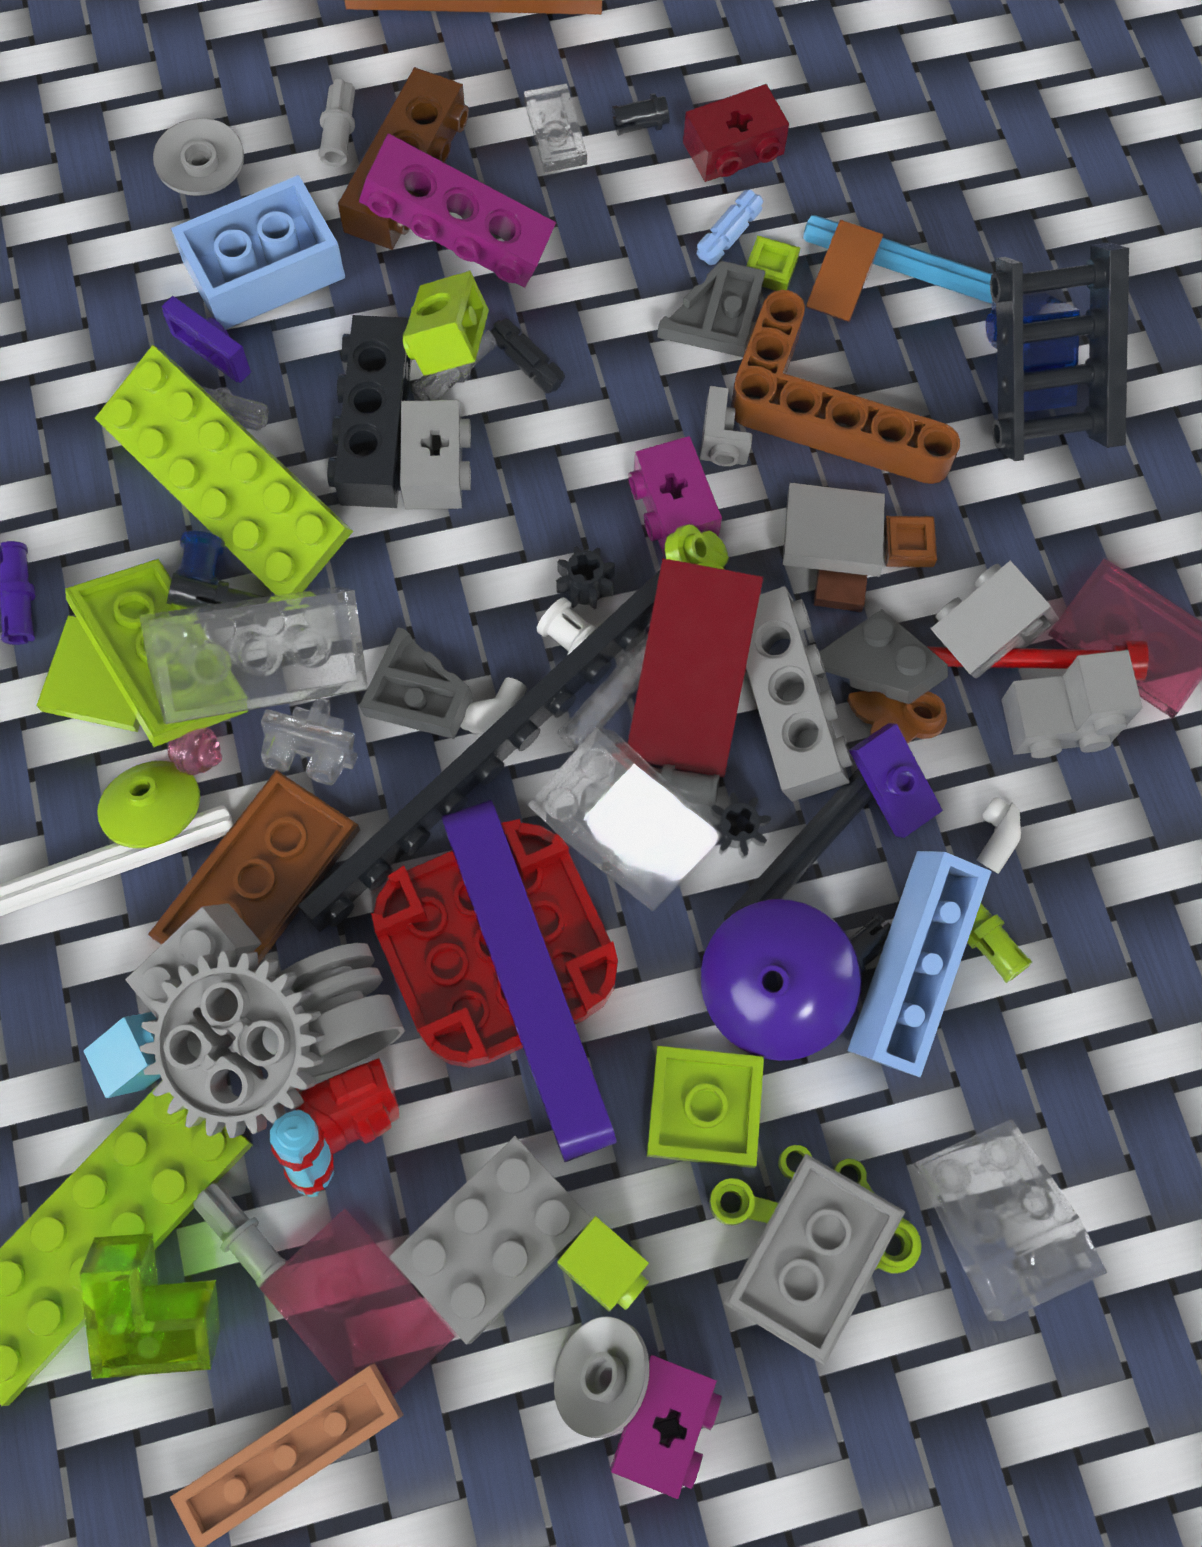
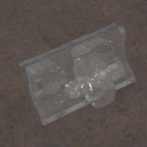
(311, 735)

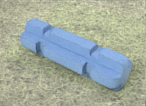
(729, 227)

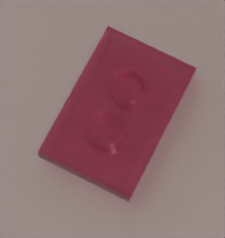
(1122, 608)
(356, 1306)

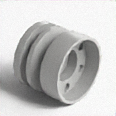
(349, 1020)

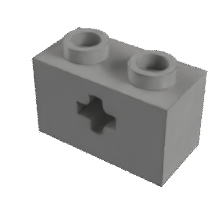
(430, 430)

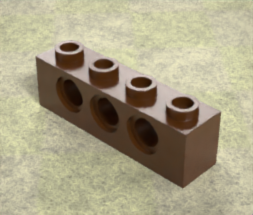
(425, 117)

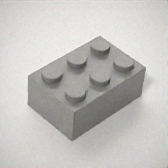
(491, 1240)

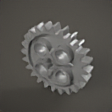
(202, 1081)

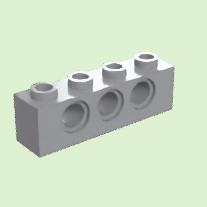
(824, 763)

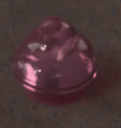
(195, 751)

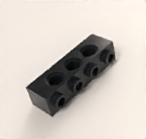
(375, 477)

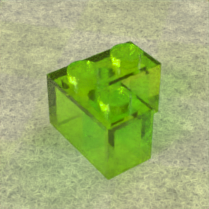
(139, 1324)

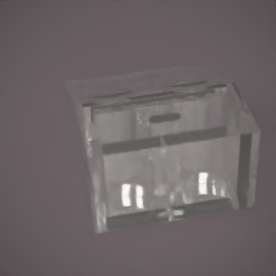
(1008, 1222)

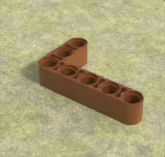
(828, 406)

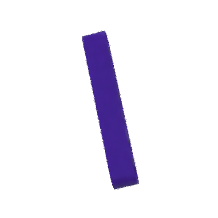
(529, 982)

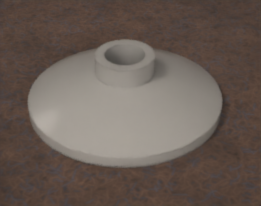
(198, 156)
(583, 1376)

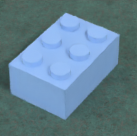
(259, 252)

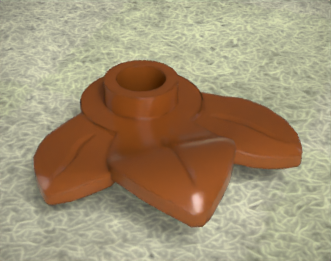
(919, 719)

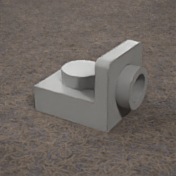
(719, 440)

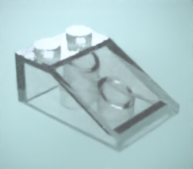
(625, 818)

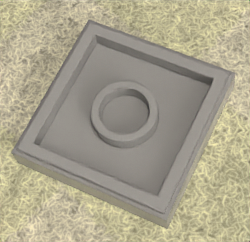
(834, 529)

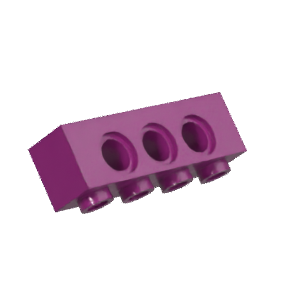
(447, 190)

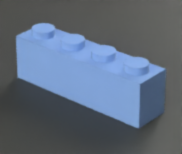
(919, 961)

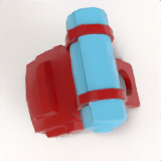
(332, 1116)

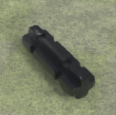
(527, 356)

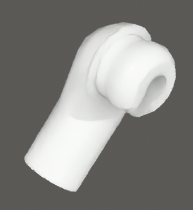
(484, 713)
(1005, 836)

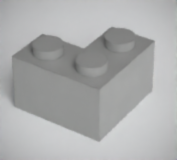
(993, 619)
(1075, 709)
(204, 933)

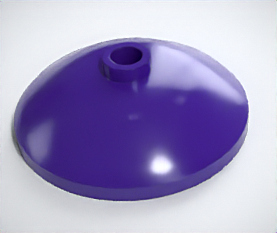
(817, 973)

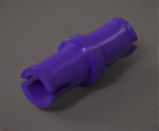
(15, 594)

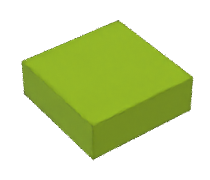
(776, 259)

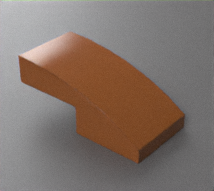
(844, 271)

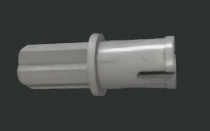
(337, 123)
(238, 1233)

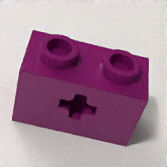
(673, 490)
(640, 1453)

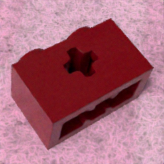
(735, 133)

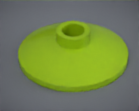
(148, 804)

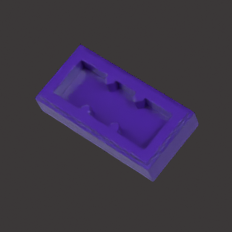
(207, 339)
(895, 780)

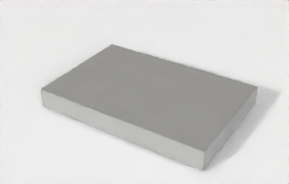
(814, 1258)

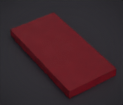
(694, 666)

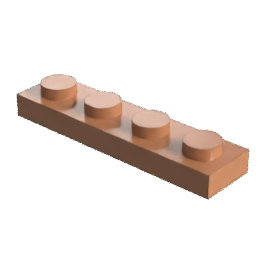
(286, 1456)

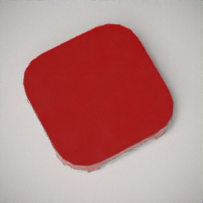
(444, 962)

